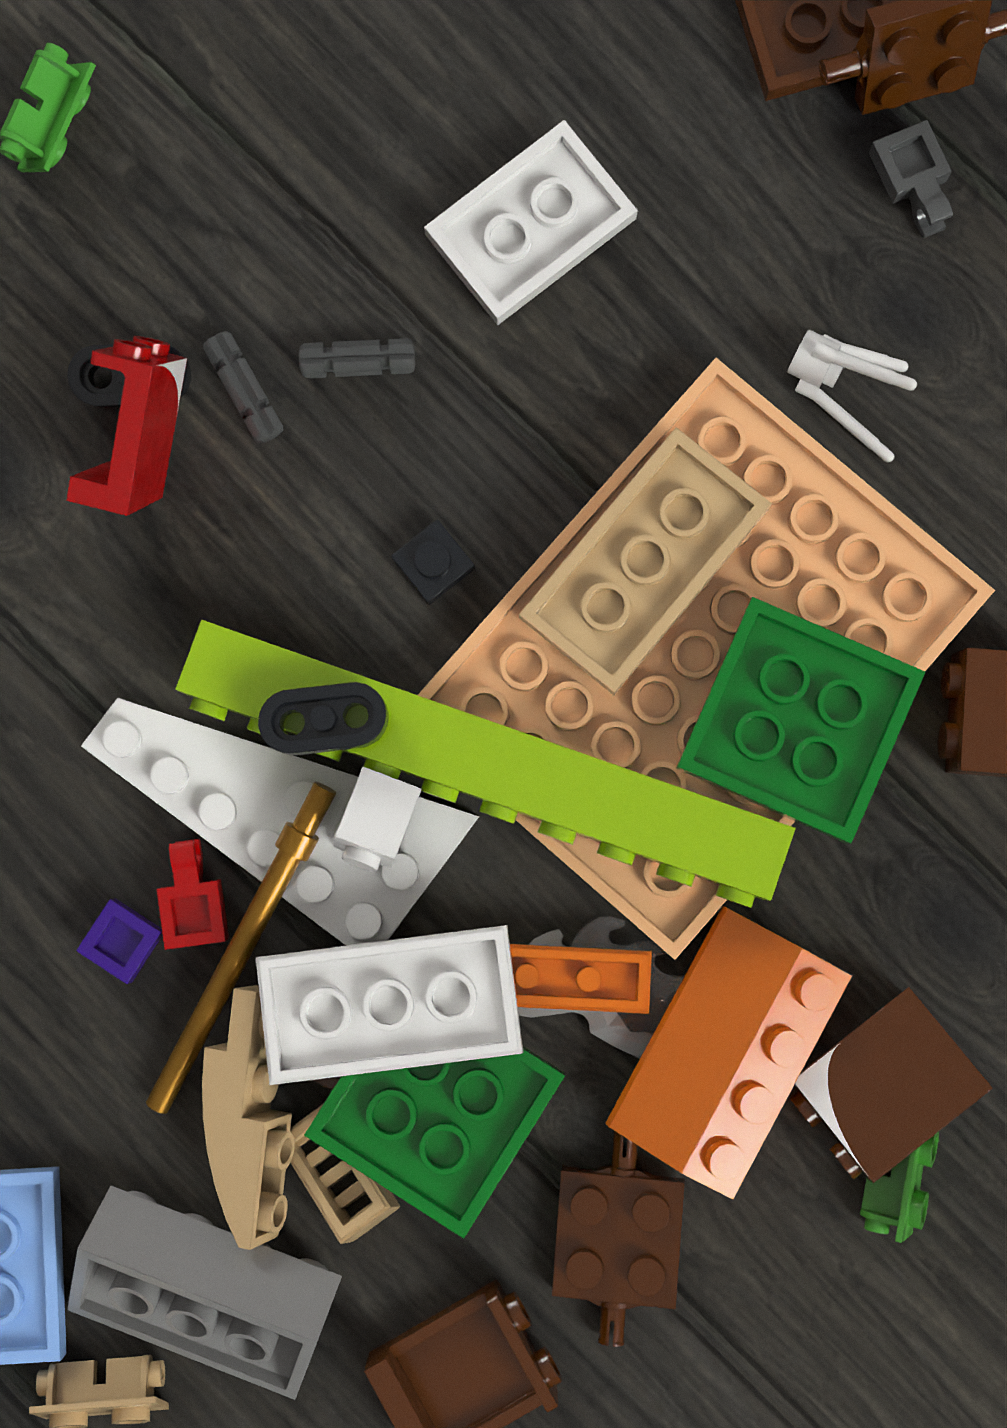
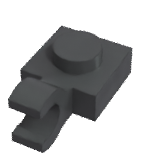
(914, 167)

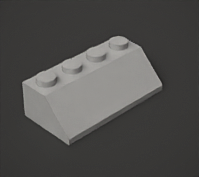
(198, 1293)

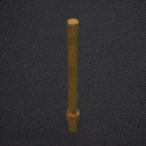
(294, 845)

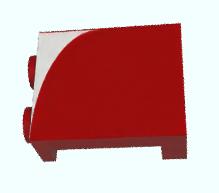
(143, 428)

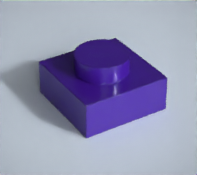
(120, 941)

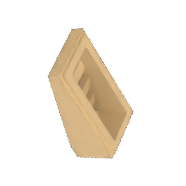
(333, 1207)

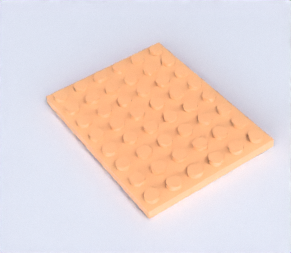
(819, 552)

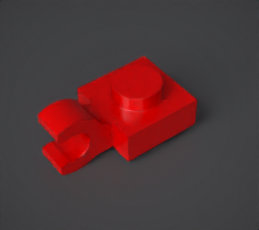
(191, 908)

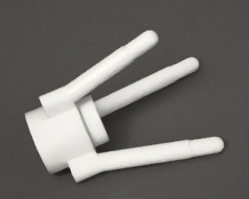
(822, 361)

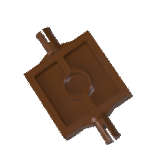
(916, 51)
(618, 1238)

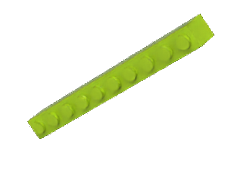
(507, 770)

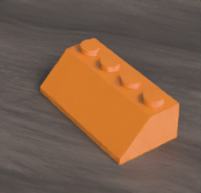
(727, 1052)

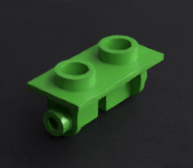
(38, 134)
(898, 1197)

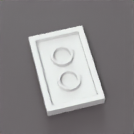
(530, 222)

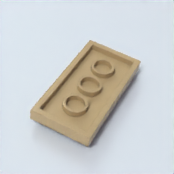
(645, 561)

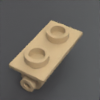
(74, 1394)

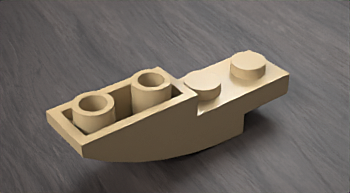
(243, 1136)

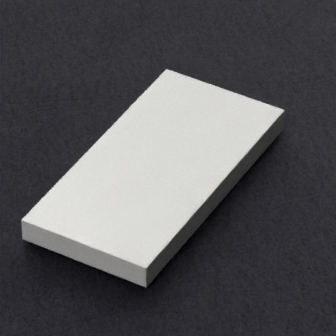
(389, 1005)

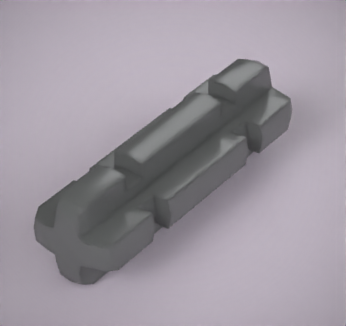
(356, 358)
(243, 387)

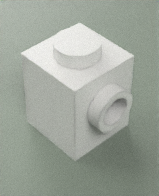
(375, 820)

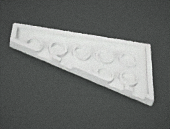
(245, 794)

